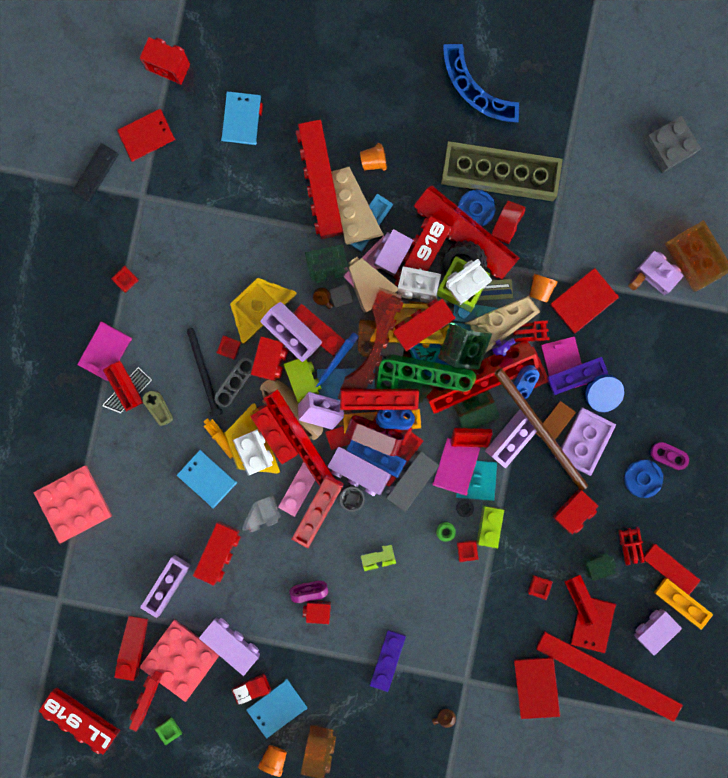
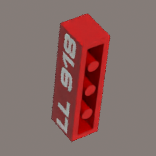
(426, 245)
(79, 721)

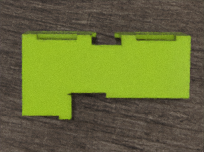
(373, 558)

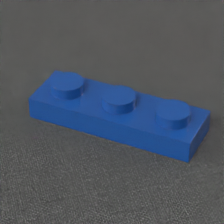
(389, 464)

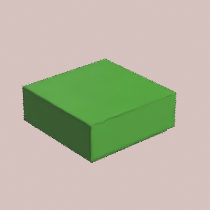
(168, 731)

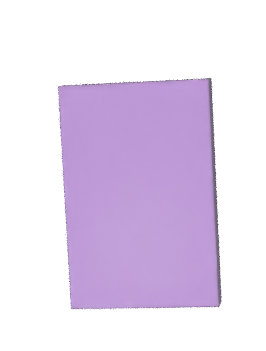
(587, 440)

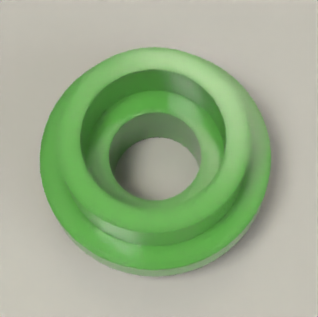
(450, 536)

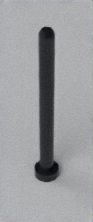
(204, 374)

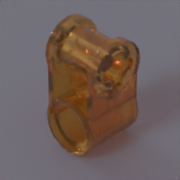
(365, 332)

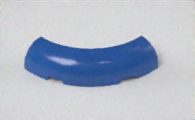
(472, 92)

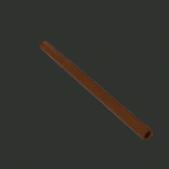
(540, 428)

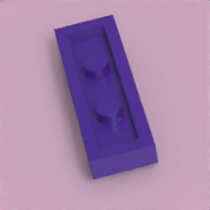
(577, 375)
(387, 660)

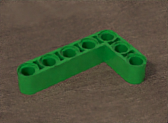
(419, 376)

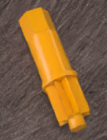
(218, 435)

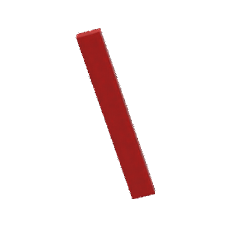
(609, 676)

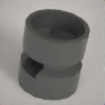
(352, 498)

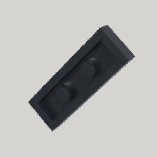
(95, 172)

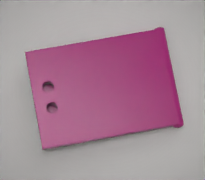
(104, 349)
(562, 357)
(456, 468)

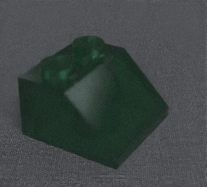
(476, 410)

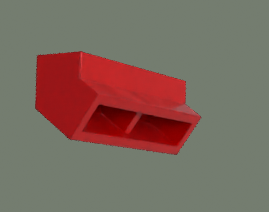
(123, 386)
(582, 600)

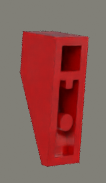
(131, 649)

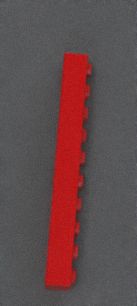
(297, 436)

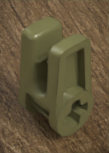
(159, 410)

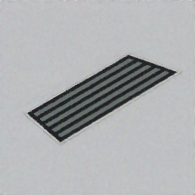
(139, 380)

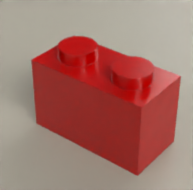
(575, 512)

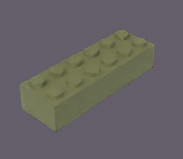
(501, 171)

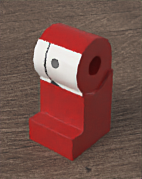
(251, 689)

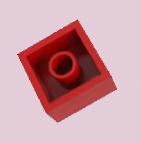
(165, 60)
(269, 359)

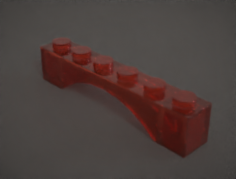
(384, 310)

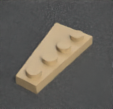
(354, 211)
(506, 319)

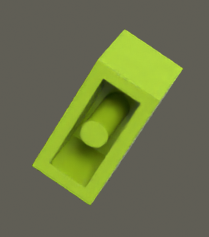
(301, 378)
(490, 526)

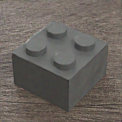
(671, 144)

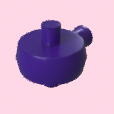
(502, 347)

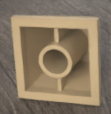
(367, 282)

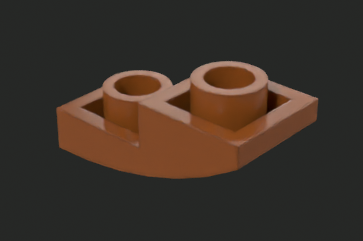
(558, 419)

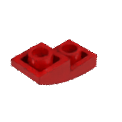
(508, 221)

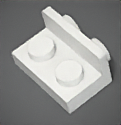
(468, 281)
(418, 284)
(253, 452)

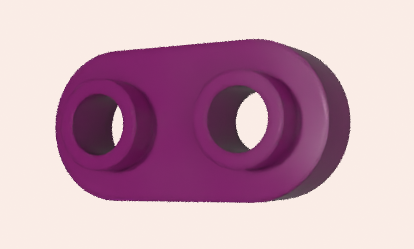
(669, 455)
(308, 591)

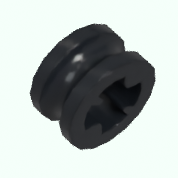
(470, 505)

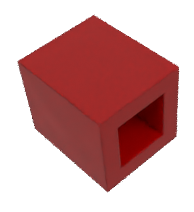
(317, 612)

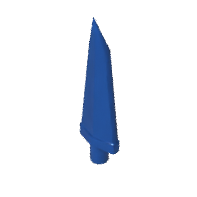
(347, 346)

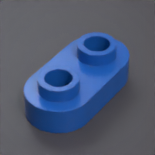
(527, 380)
(395, 419)

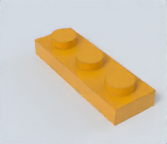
(683, 603)

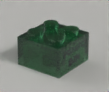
(327, 263)
(464, 345)

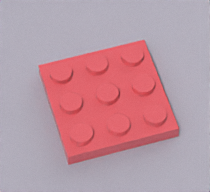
(73, 504)
(180, 659)

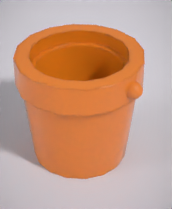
(374, 158)
(542, 287)
(273, 761)

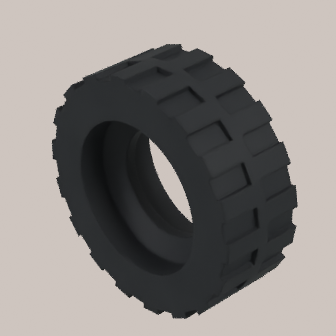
(467, 248)

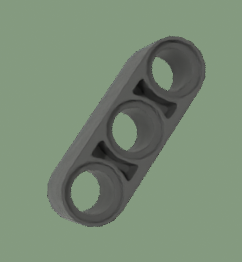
(226, 386)

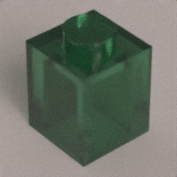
(600, 566)

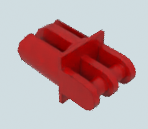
(532, 331)
(632, 545)

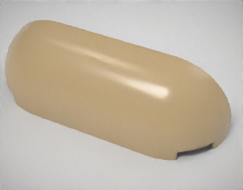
(312, 431)

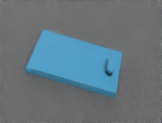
(241, 118)
(206, 479)
(276, 708)

